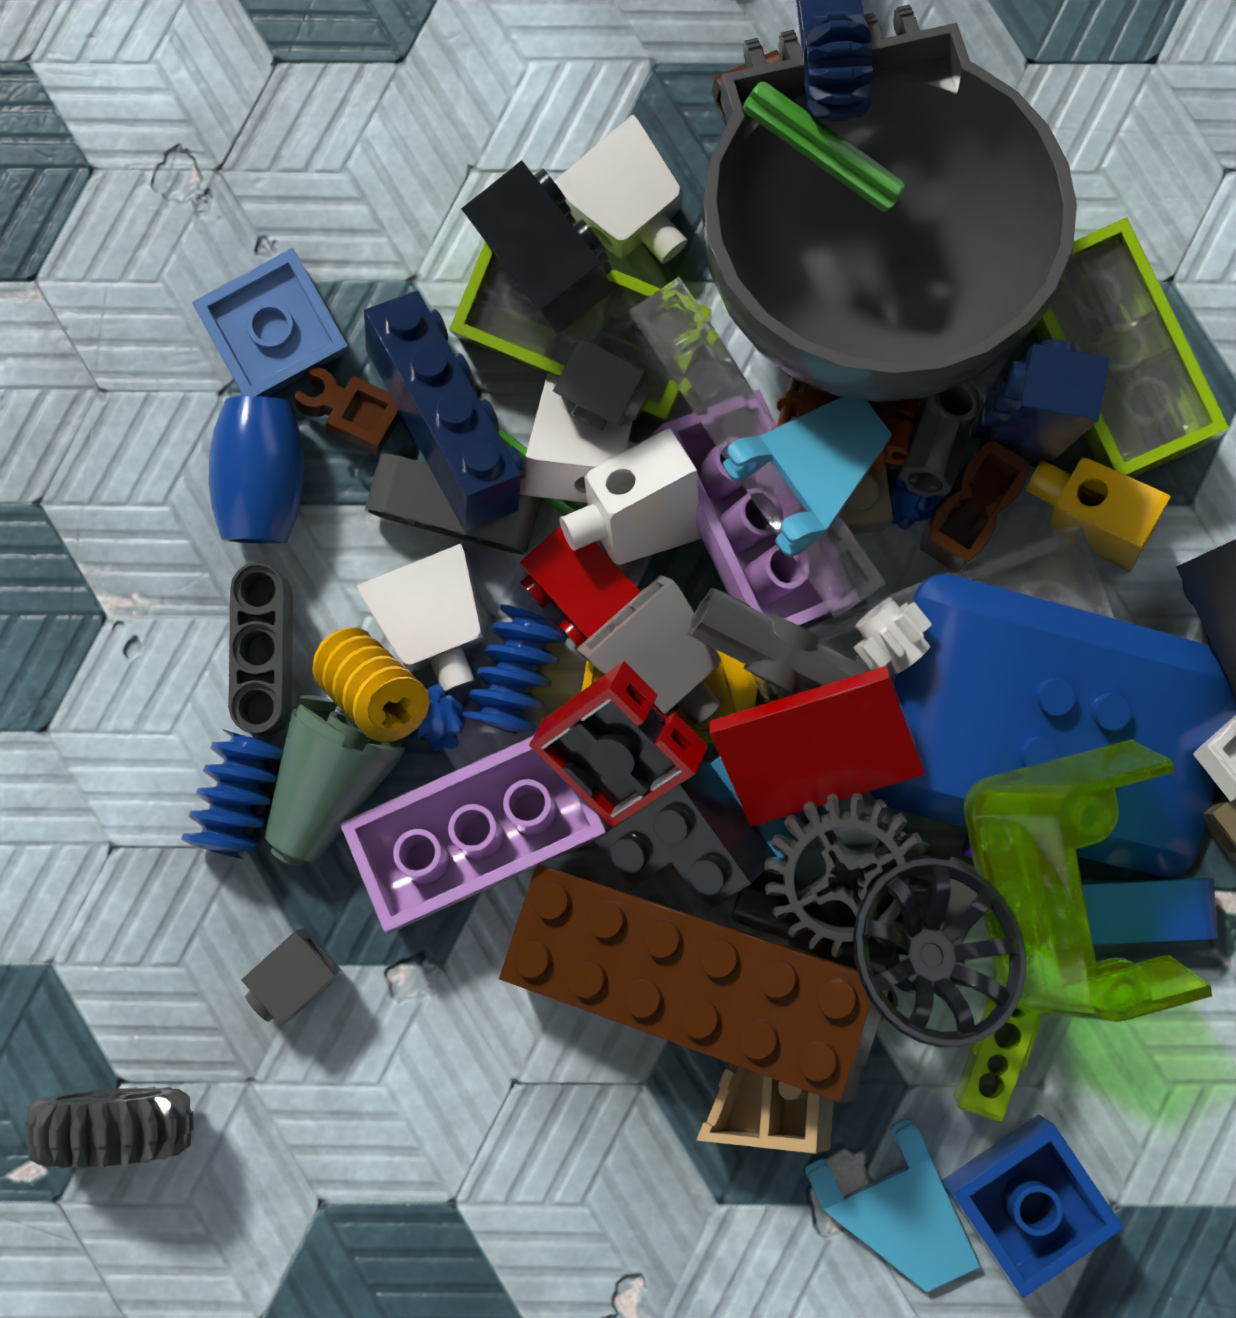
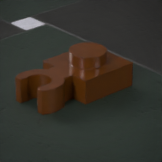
(356, 414)

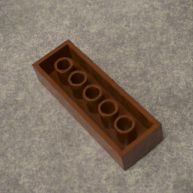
(694, 982)

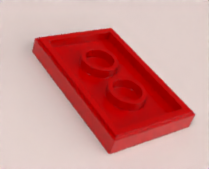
(817, 745)

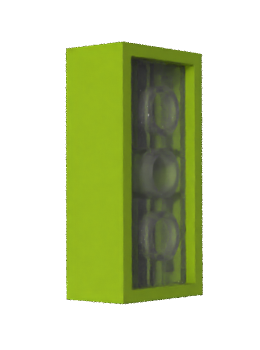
(506, 322)
(1154, 388)

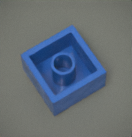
(1032, 1205)

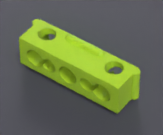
(1013, 1060)

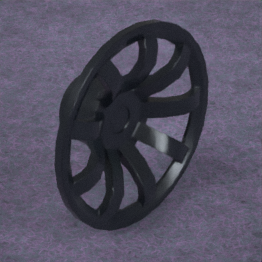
(930, 956)

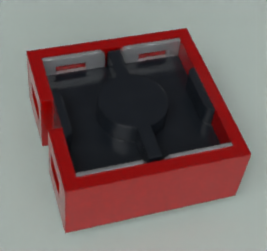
(618, 745)

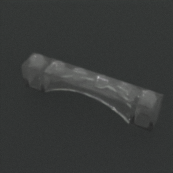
(731, 411)

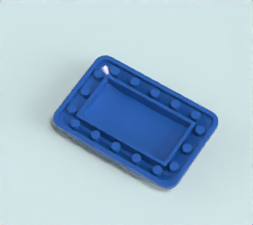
(1043, 681)

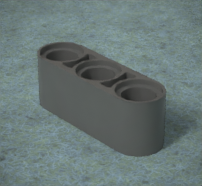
(411, 496)
(246, 625)

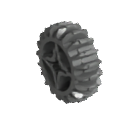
(821, 890)
(109, 1127)

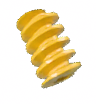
(370, 685)

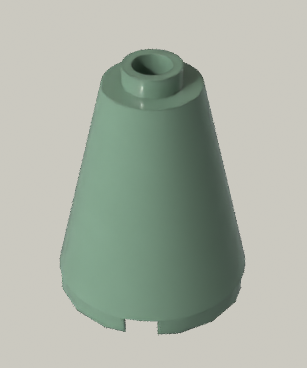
(323, 779)

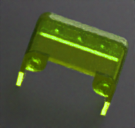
(1025, 844)

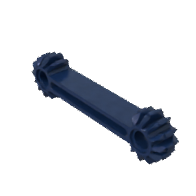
(835, 58)

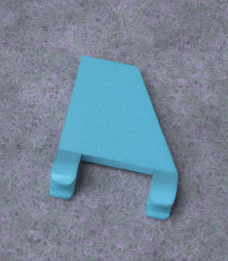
(819, 459)
(902, 1214)

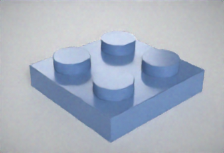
(271, 326)

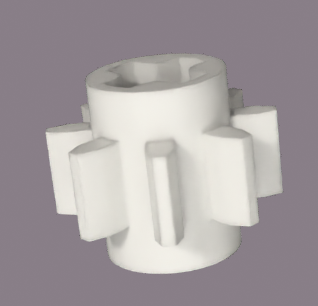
(892, 636)

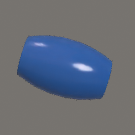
(256, 470)

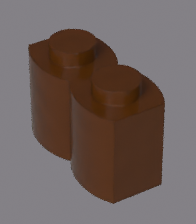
(970, 514)

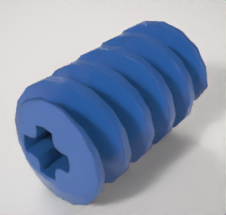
(516, 670)
(234, 795)

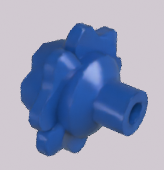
(909, 506)
(442, 721)

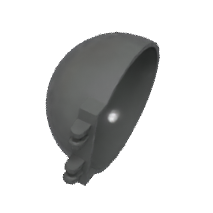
(903, 294)

